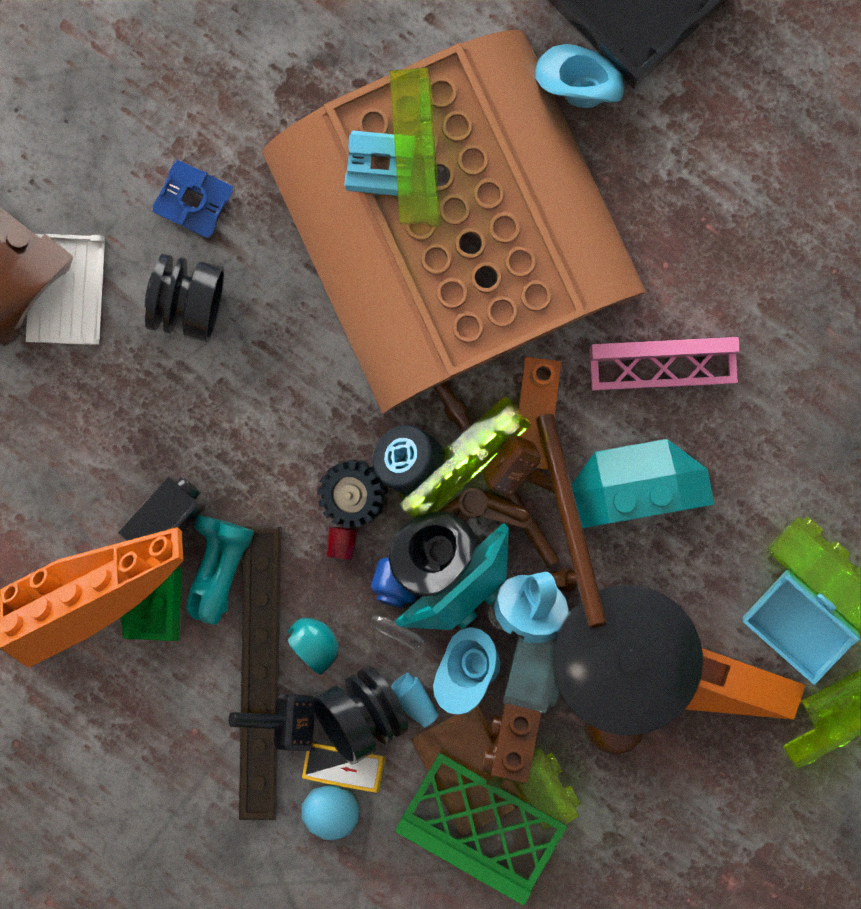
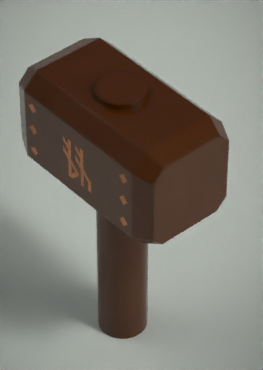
(513, 466)

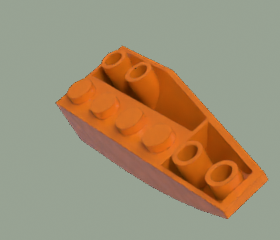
(83, 594)
(744, 689)

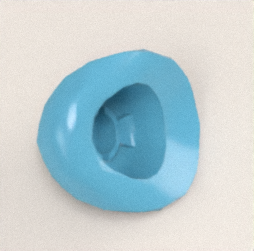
(579, 76)

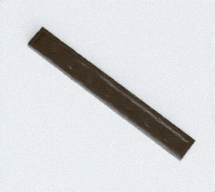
(260, 672)

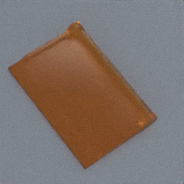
(465, 741)

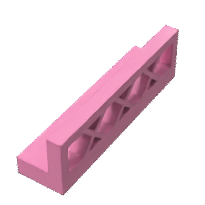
(664, 349)

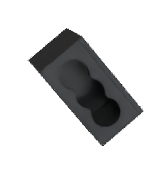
(168, 507)

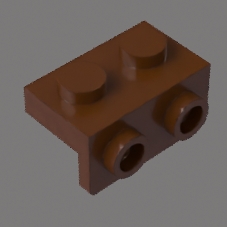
(513, 745)

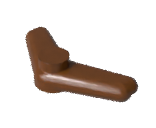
(480, 503)

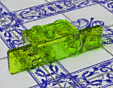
(834, 718)

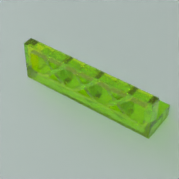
(415, 146)
(467, 457)

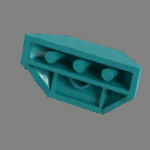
(639, 483)
(478, 583)

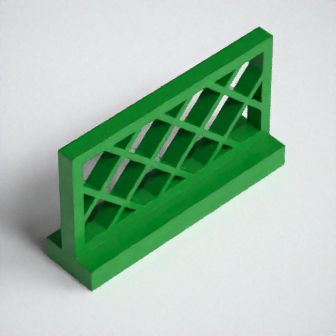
(466, 857)

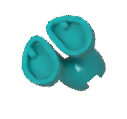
(214, 578)

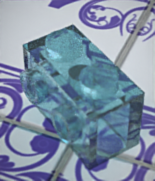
(531, 676)

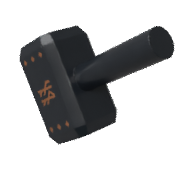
(291, 722)

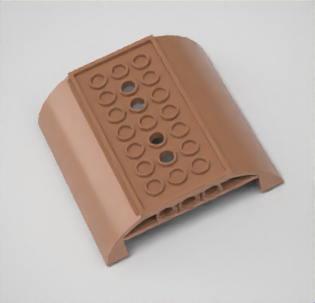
(513, 183)

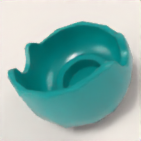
(314, 643)

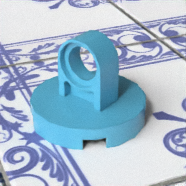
(531, 607)

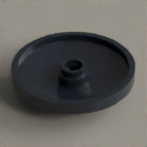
(634, 668)

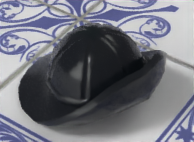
(431, 552)

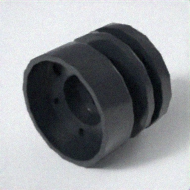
(184, 297)
(362, 713)

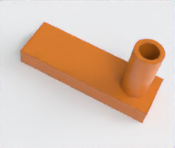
(538, 397)

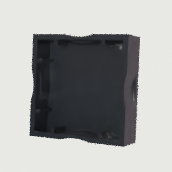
(636, 32)

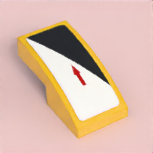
(329, 767)

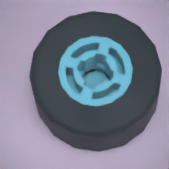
(407, 458)

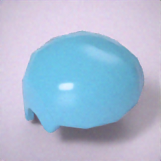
(330, 812)

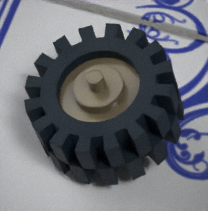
(352, 493)

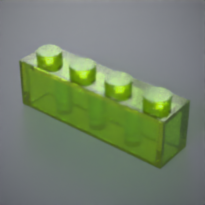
(820, 566)

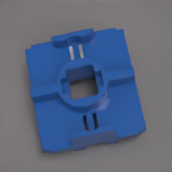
(184, 178)

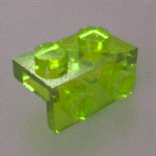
(546, 790)

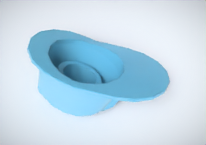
(466, 671)

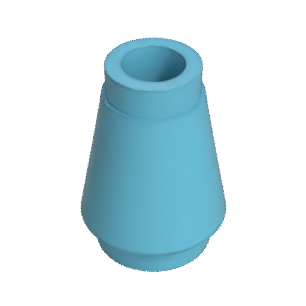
(415, 700)

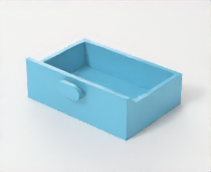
(801, 626)

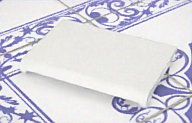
(72, 304)

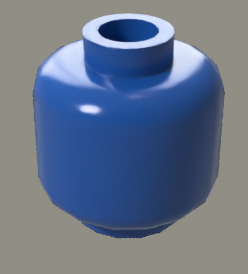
(387, 588)

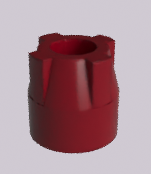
(341, 542)

